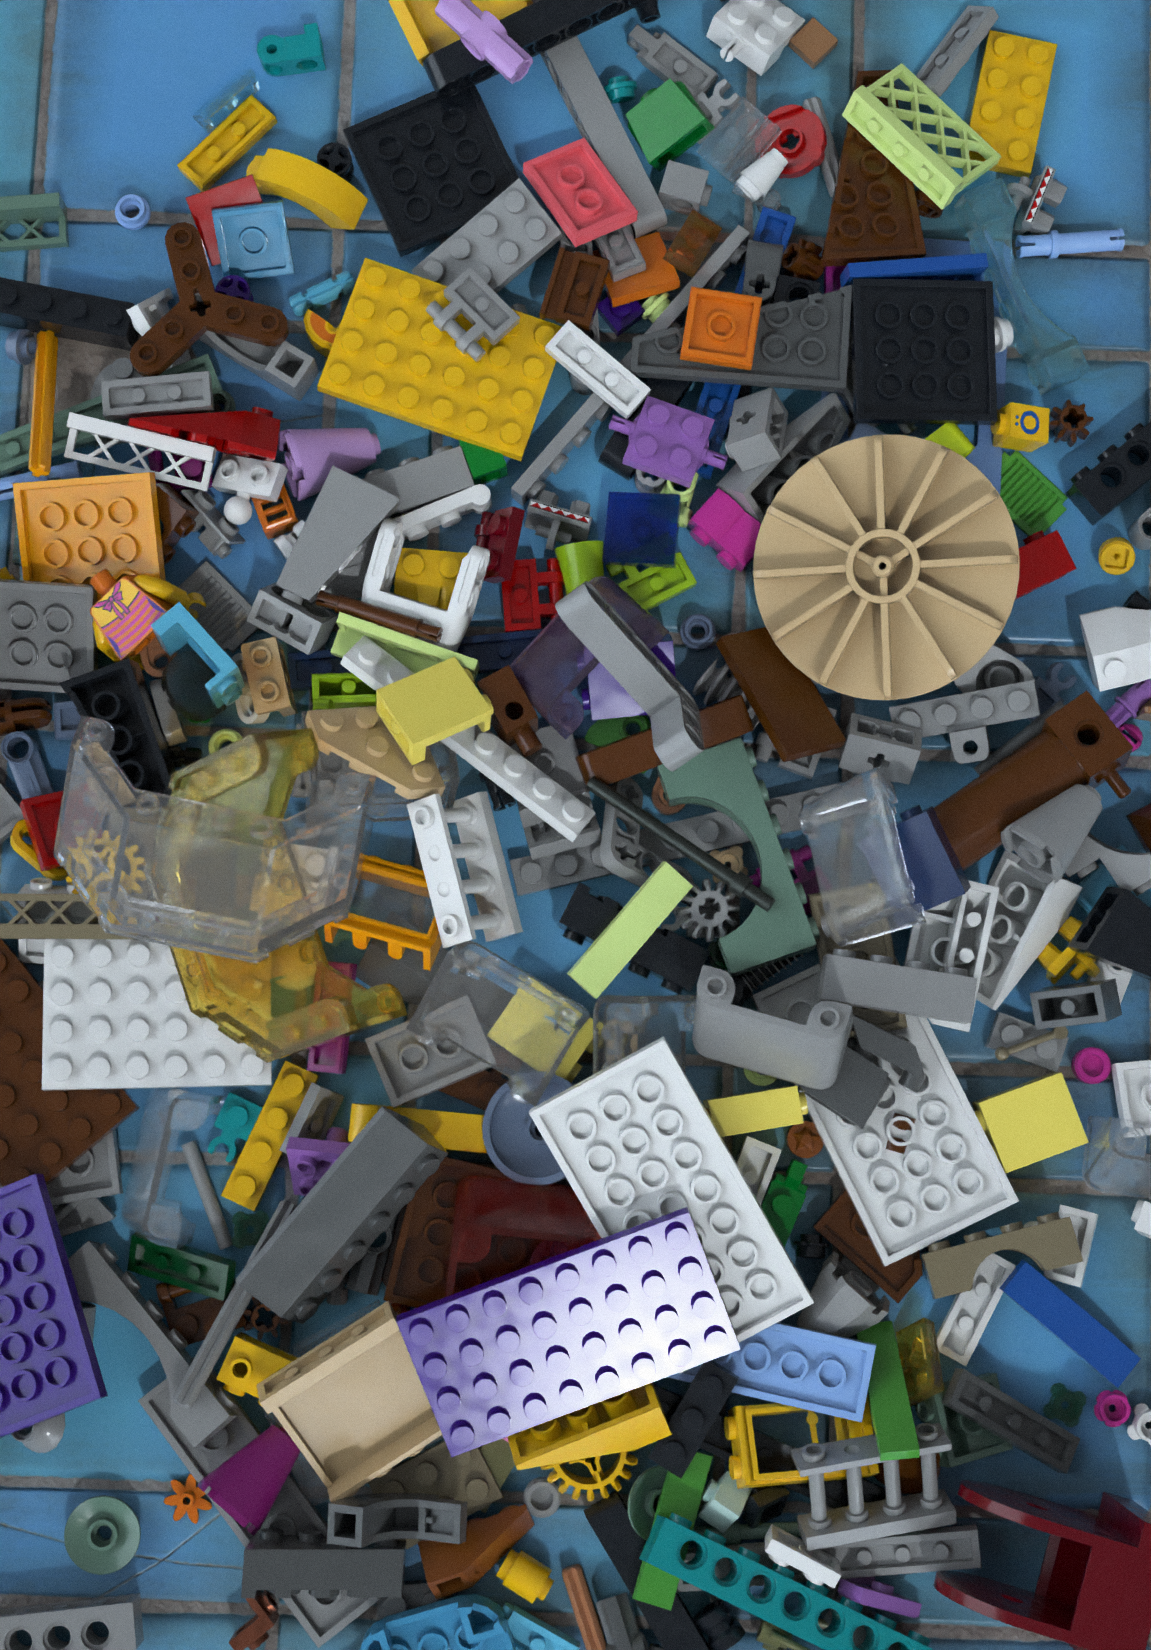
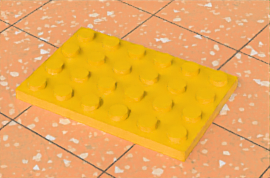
(407, 368)

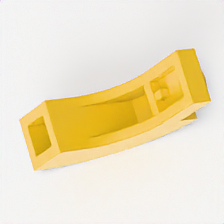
(310, 186)

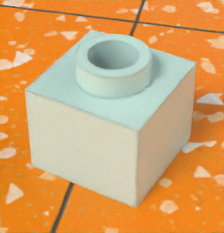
(723, 1502)

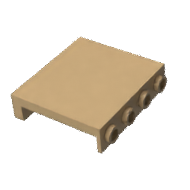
(353, 1404)

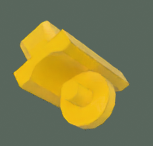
(1059, 962)

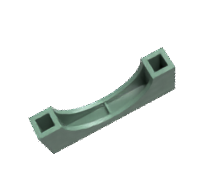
(726, 782)

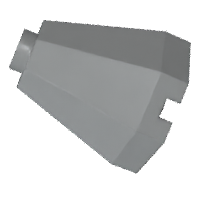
(843, 1300)

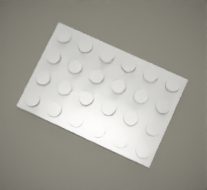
(125, 1023)

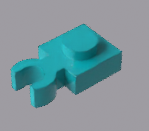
(236, 1121)

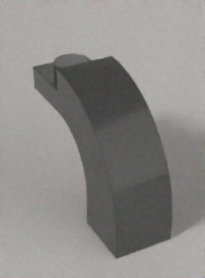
(387, 1516)

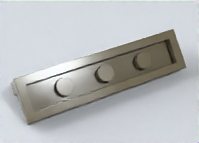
(50, 930)

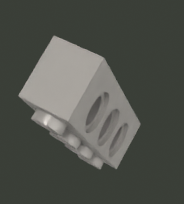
(119, 1613)

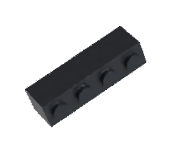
(66, 314)

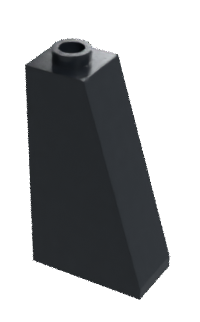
(1117, 932)

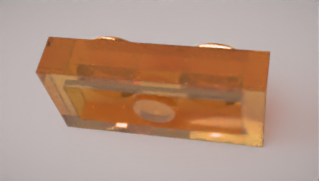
(692, 243)

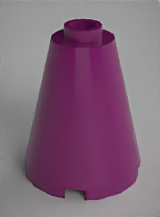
(253, 1477)

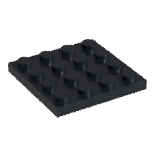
(431, 165)
(923, 352)

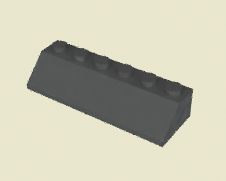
(342, 1215)

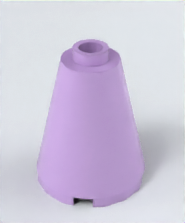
(315, 451)

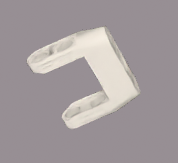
(463, 599)

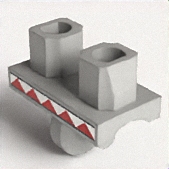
(1043, 189)
(556, 522)

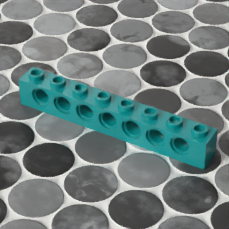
(663, 1552)

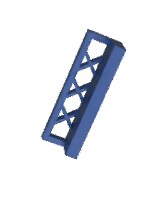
(928, 268)

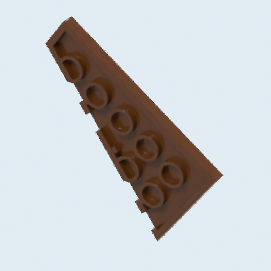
(872, 202)

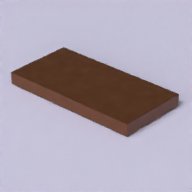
(780, 696)

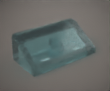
(227, 100)

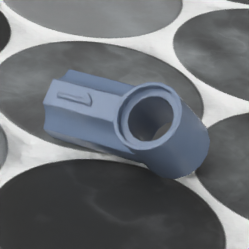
(30, 770)

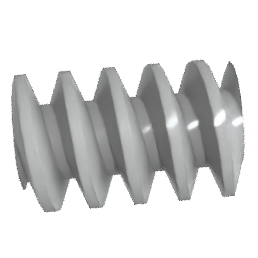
(721, 687)

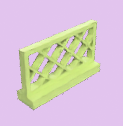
(908, 147)

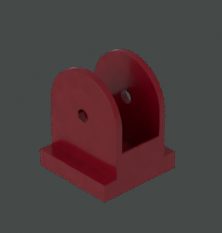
(1091, 1576)

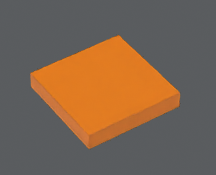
(656, 279)
(721, 328)

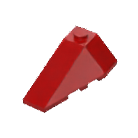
(230, 432)

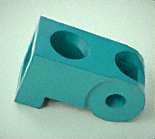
(292, 53)

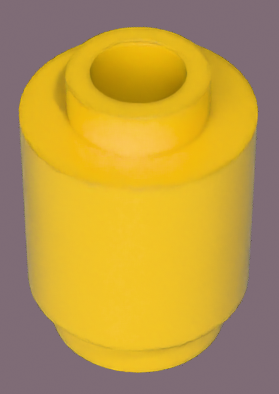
(525, 1576)

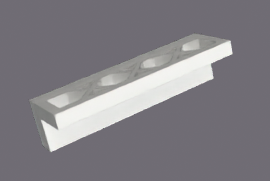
(143, 438)

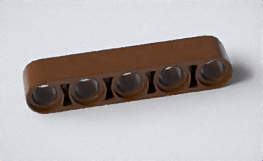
(637, 754)

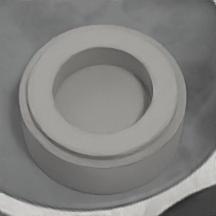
(542, 1497)

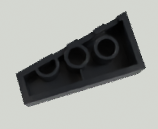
(122, 699)
(662, 955)

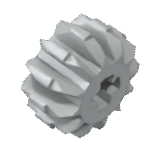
(716, 920)

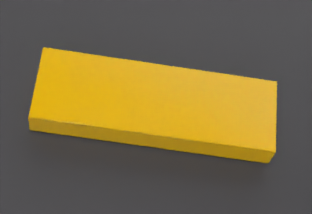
(227, 143)

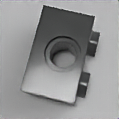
(1076, 1004)

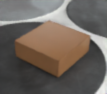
(813, 43)

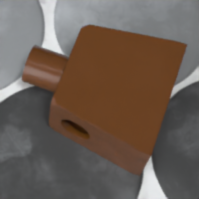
(511, 703)

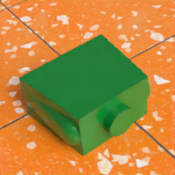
(667, 123)

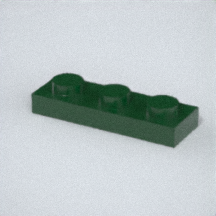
(183, 1267)

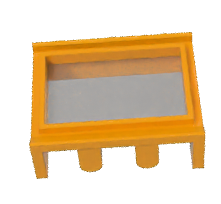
(391, 907)

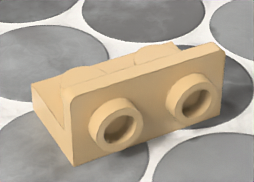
(268, 677)

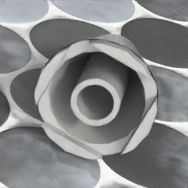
(1053, 832)

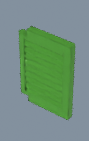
(1029, 495)

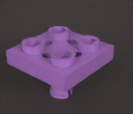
(313, 1157)

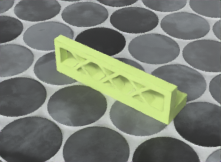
(406, 649)

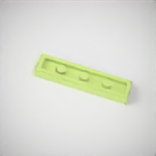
(629, 930)

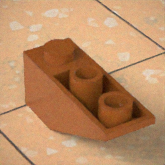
(460, 1566)

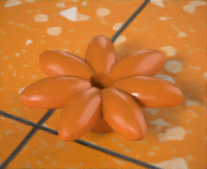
(193, 1494)

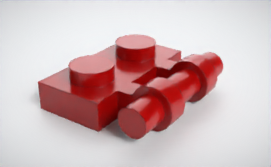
(521, 594)

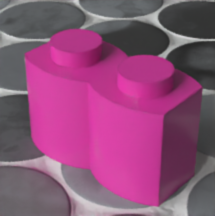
(726, 529)

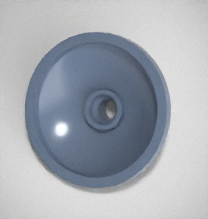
(514, 1138)

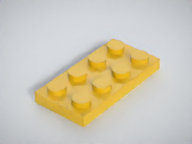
(1012, 99)

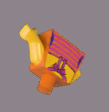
(129, 608)

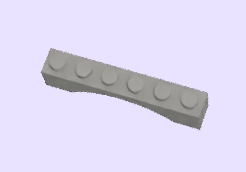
(104, 1283)

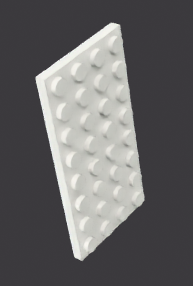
(646, 1147)
(948, 1167)

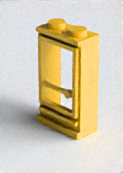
(744, 1464)

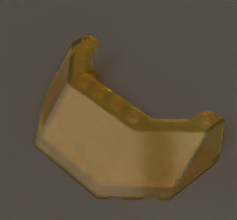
(293, 994)

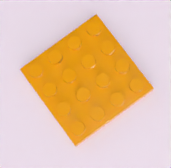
(88, 526)

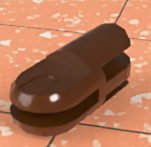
(23, 714)

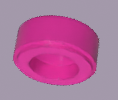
(1091, 1065)

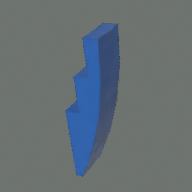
(1070, 1323)

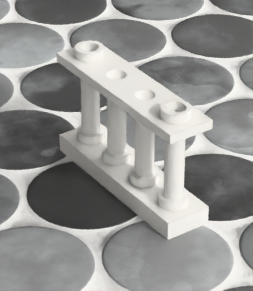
(484, 862)

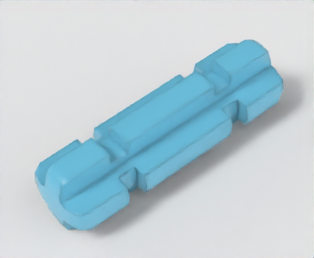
(322, 293)

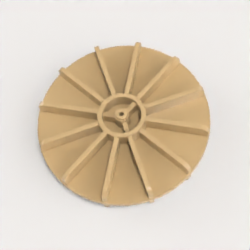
(886, 567)

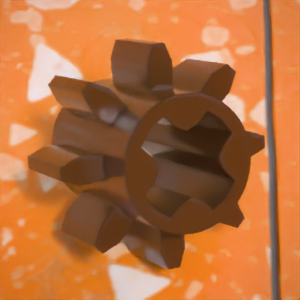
(802, 260)
(1074, 415)
(260, 1326)

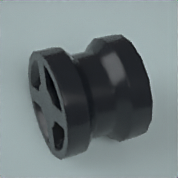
(334, 155)

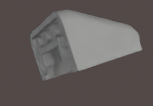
(766, 1043)

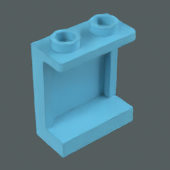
(181, 628)

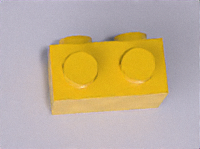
(250, 1363)

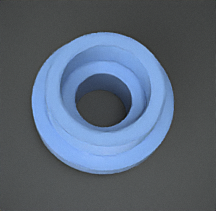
(128, 203)

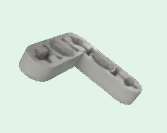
(621, 850)

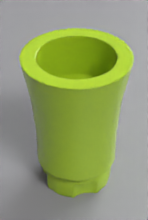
(580, 562)

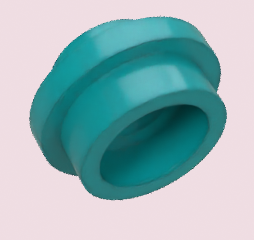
(620, 89)

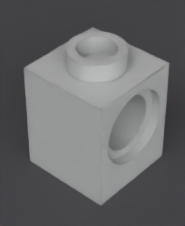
(684, 188)

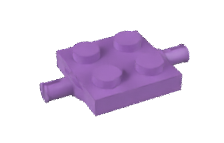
(668, 441)

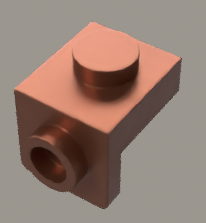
(254, 1631)

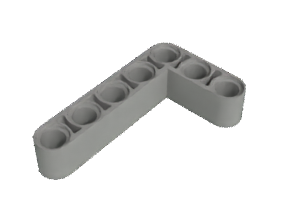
(630, 661)

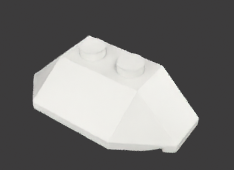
(956, 937)

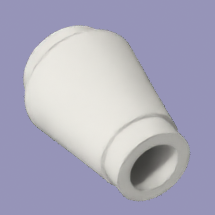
(761, 175)

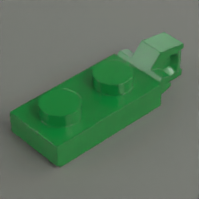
(784, 1199)

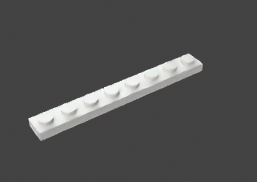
(483, 750)

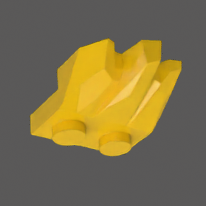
(427, 575)

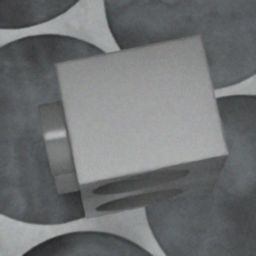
(300, 626)

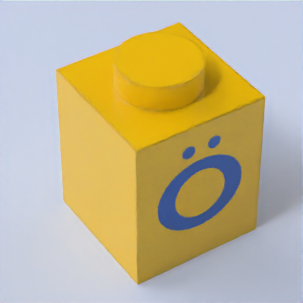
(1021, 427)

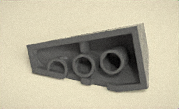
(403, 973)

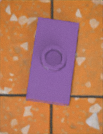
(879, 1596)

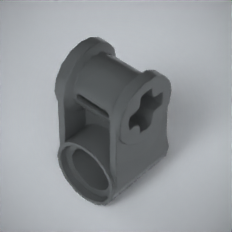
(762, 269)

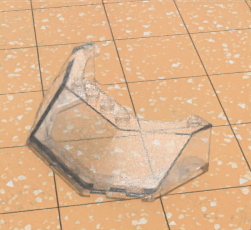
(204, 870)

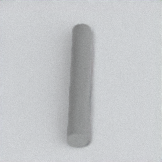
(207, 1194)

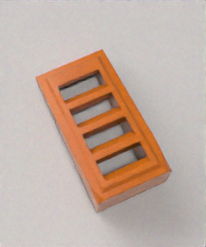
(280, 525)

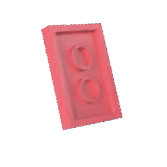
(580, 192)

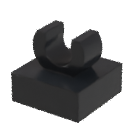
(765, 1504)

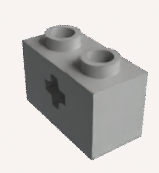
(757, 429)
(881, 745)

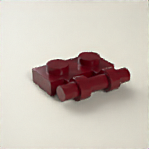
(501, 536)

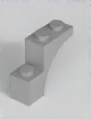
(1127, 868)

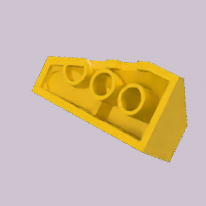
(597, 1430)

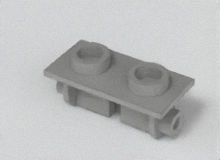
(218, 531)

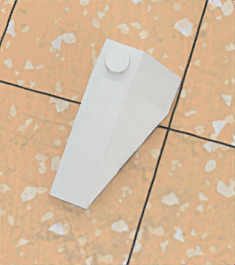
(1117, 646)
(1022, 926)

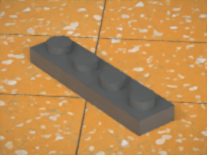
(1010, 1420)

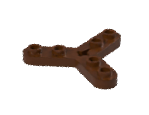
(182, 327)

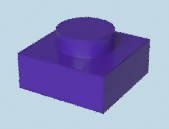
(620, 317)

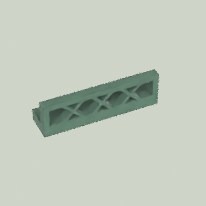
(35, 210)

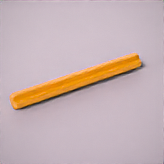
(43, 403)

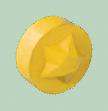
(1116, 556)

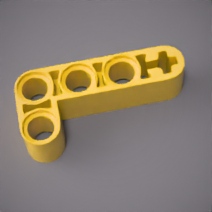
(450, 1129)

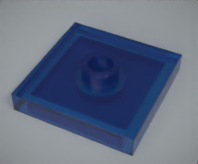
(642, 529)

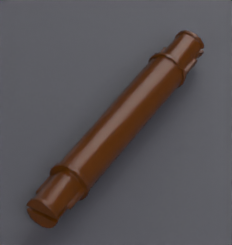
(379, 616)

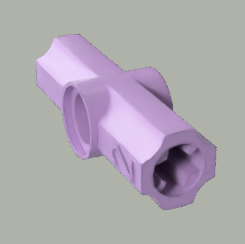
(485, 38)

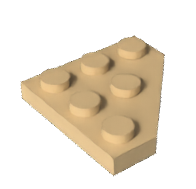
(369, 746)

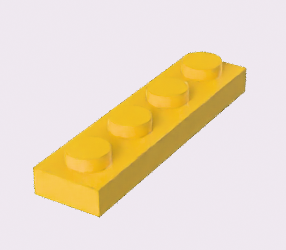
(263, 1145)

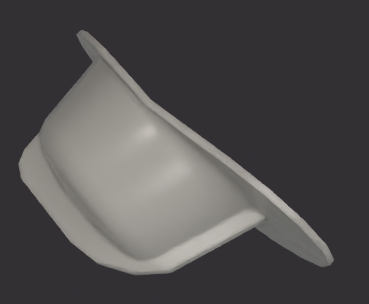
(994, 670)

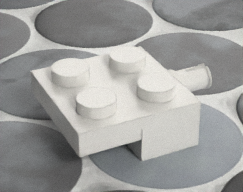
(754, 31)

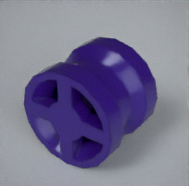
(235, 286)

